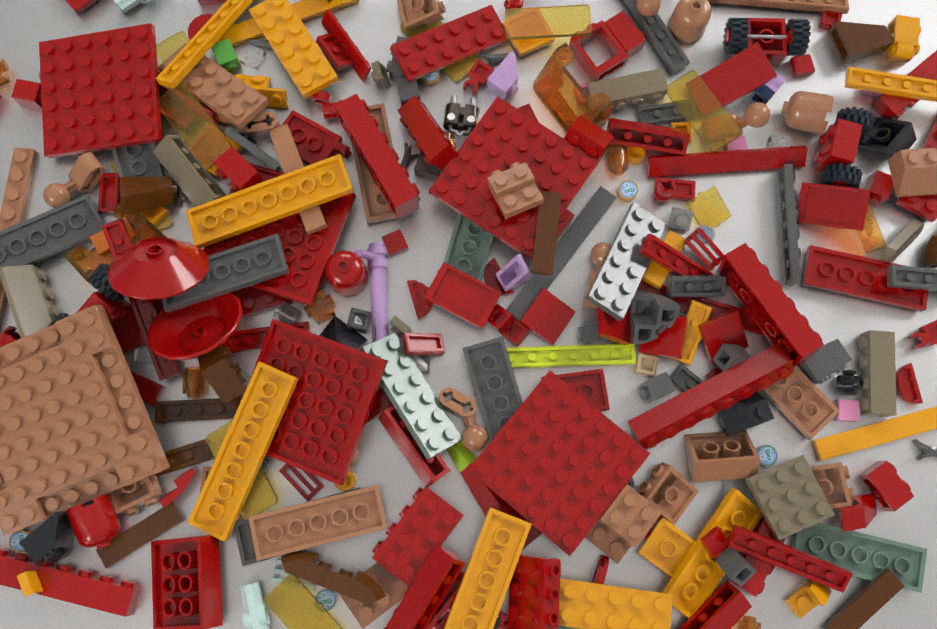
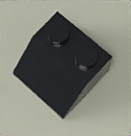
(50, 539)

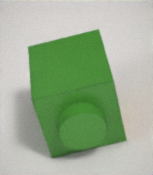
(226, 56)

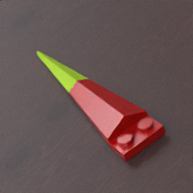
(484, 496)

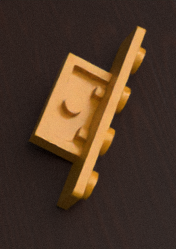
(276, 97)

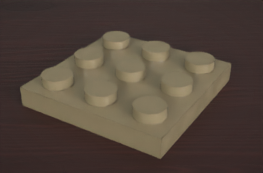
(789, 497)

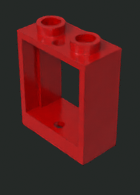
(606, 68)

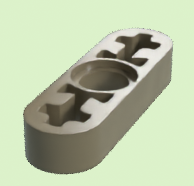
(902, 241)

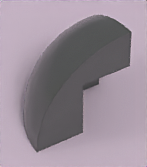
(650, 316)

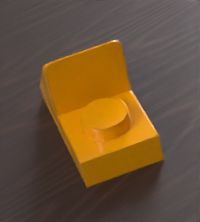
(807, 597)

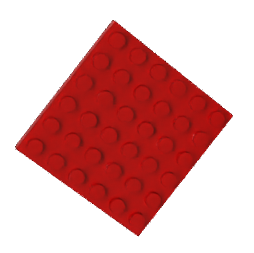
(100, 91)
(496, 143)
(303, 252)
(328, 402)
(559, 462)

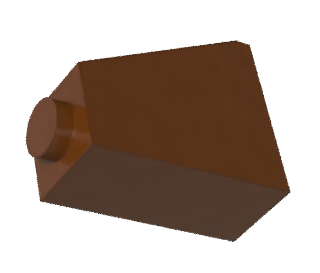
(858, 40)
(145, 193)

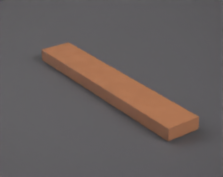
(290, 161)

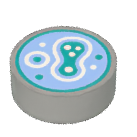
(767, 455)

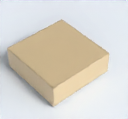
(646, 365)

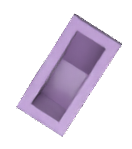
(504, 78)
(514, 273)

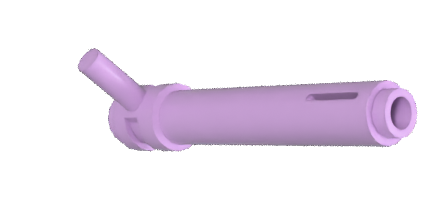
(377, 265)

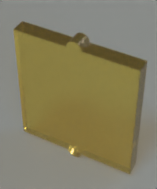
(709, 208)

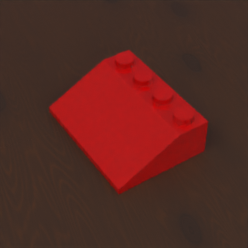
(186, 583)

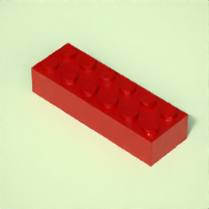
(377, 156)
(769, 305)

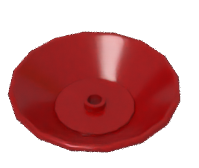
(158, 268)
(195, 328)

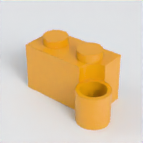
(905, 37)

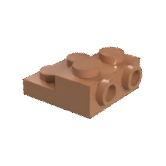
(420, 12)
(515, 189)
(833, 484)
(668, 491)
(140, 493)

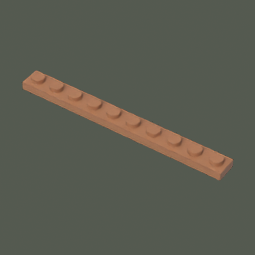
(16, 199)

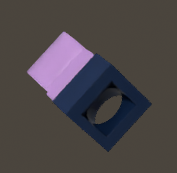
(767, 90)

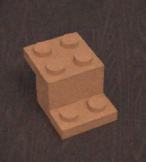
(623, 524)

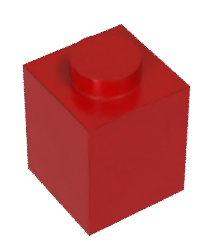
(27, 94)
(880, 186)

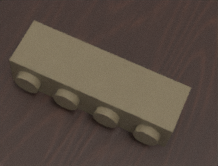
(632, 88)
(187, 171)
(878, 373)

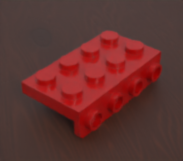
(416, 534)
(534, 593)

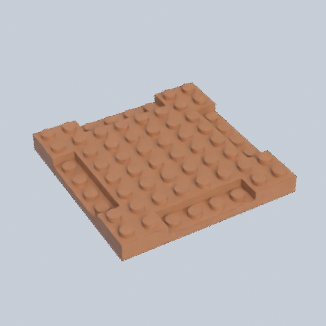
(69, 420)

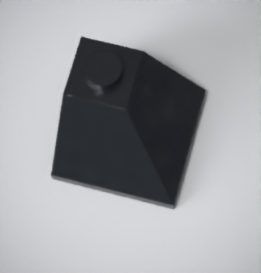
(889, 136)
(337, 331)
(745, 414)

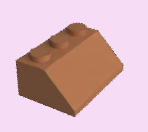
(914, 172)
(720, 456)

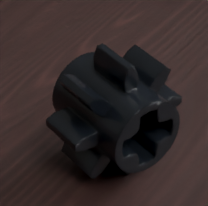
(849, 382)

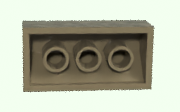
(28, 297)

